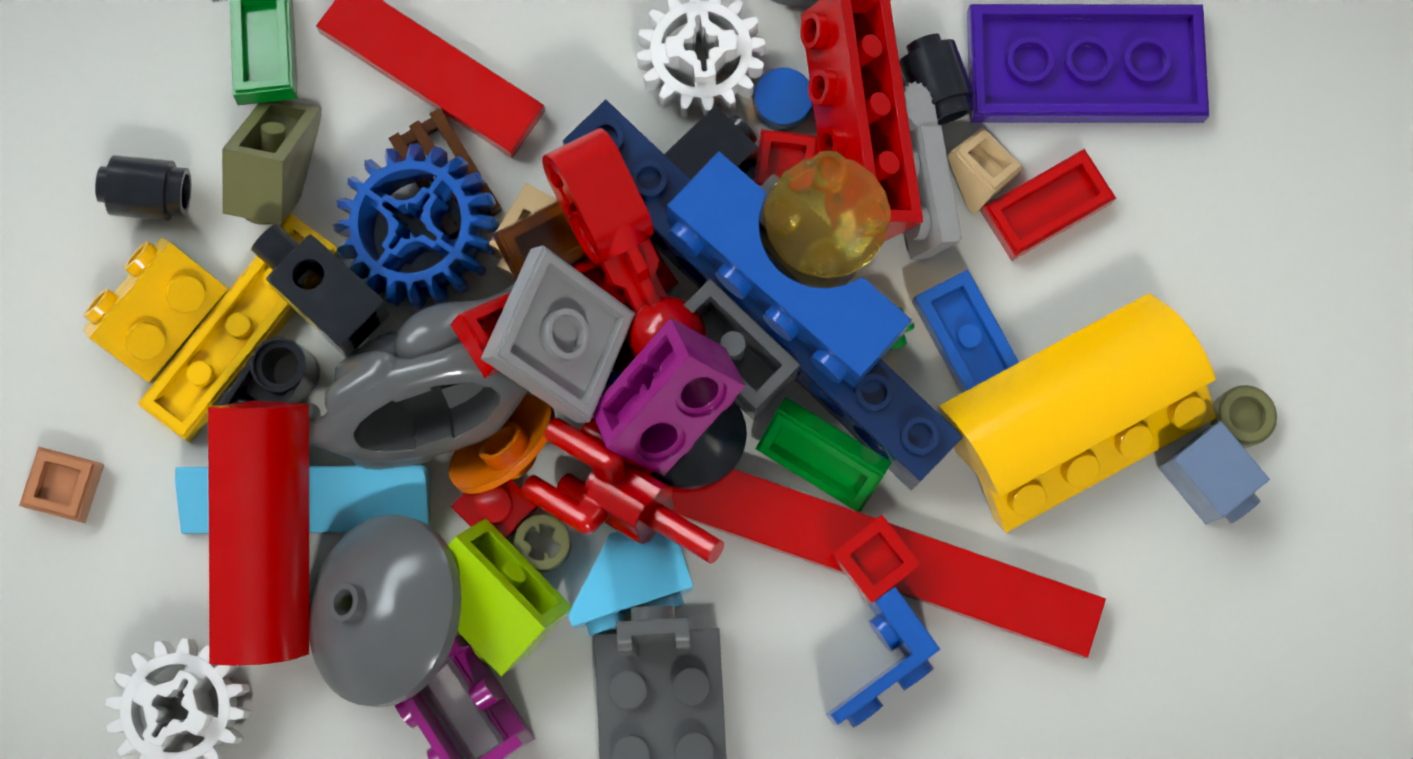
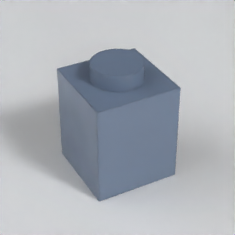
(1215, 475)

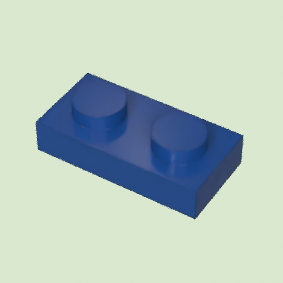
(964, 331)

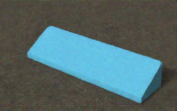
(337, 496)

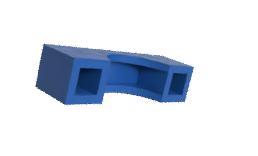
(841, 325)

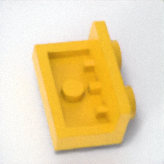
(152, 307)

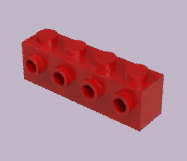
(862, 97)

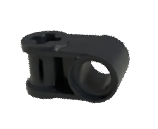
(258, 379)

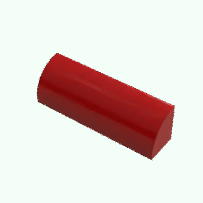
(258, 532)

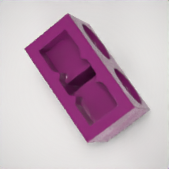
(667, 397)

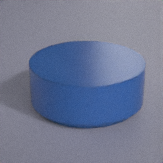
(782, 99)

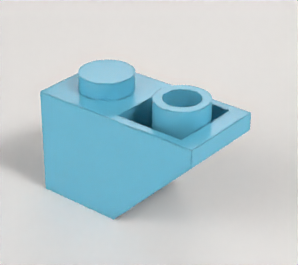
(630, 577)

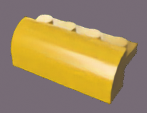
(1082, 409)

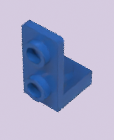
(895, 627)

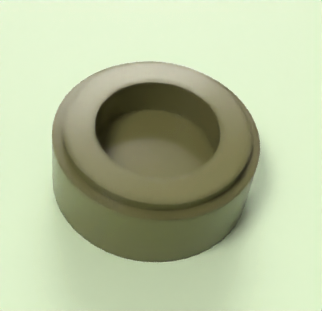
(1246, 414)

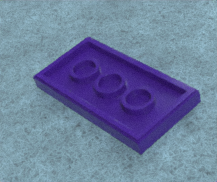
(1087, 63)

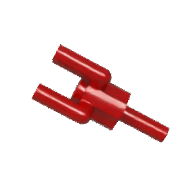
(614, 494)

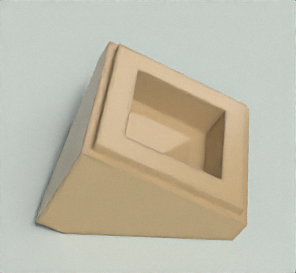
(982, 169)

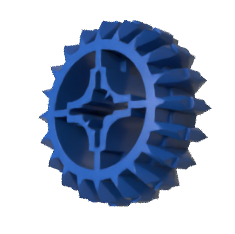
(427, 205)

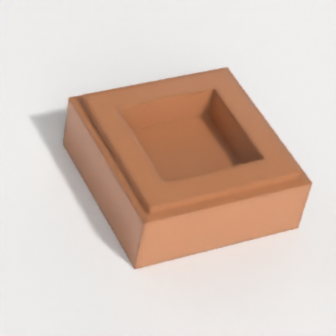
(61, 484)

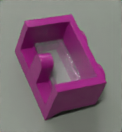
(466, 711)

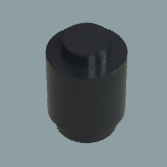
(941, 69)
(143, 188)

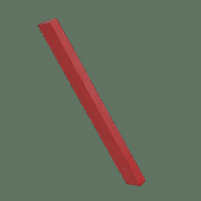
(945, 579)

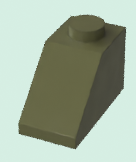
(269, 161)

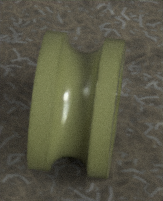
(560, 536)

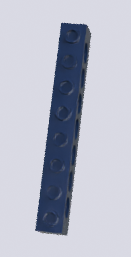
(877, 412)

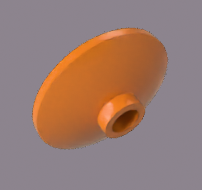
(506, 453)

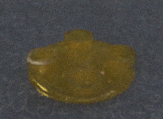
(827, 216)

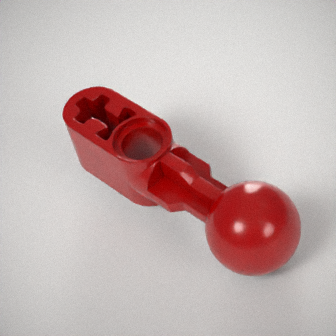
(615, 230)

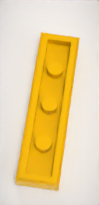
(224, 344)

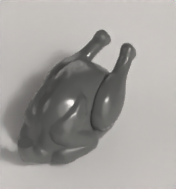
(412, 395)

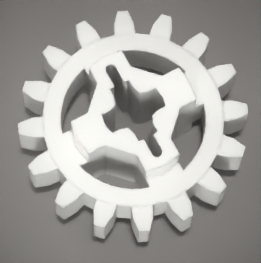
(679, 59)
(155, 697)

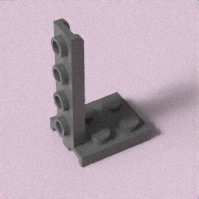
(659, 689)

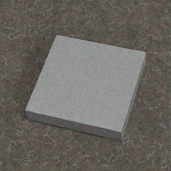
(558, 335)

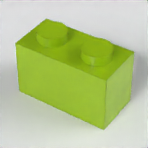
(504, 598)

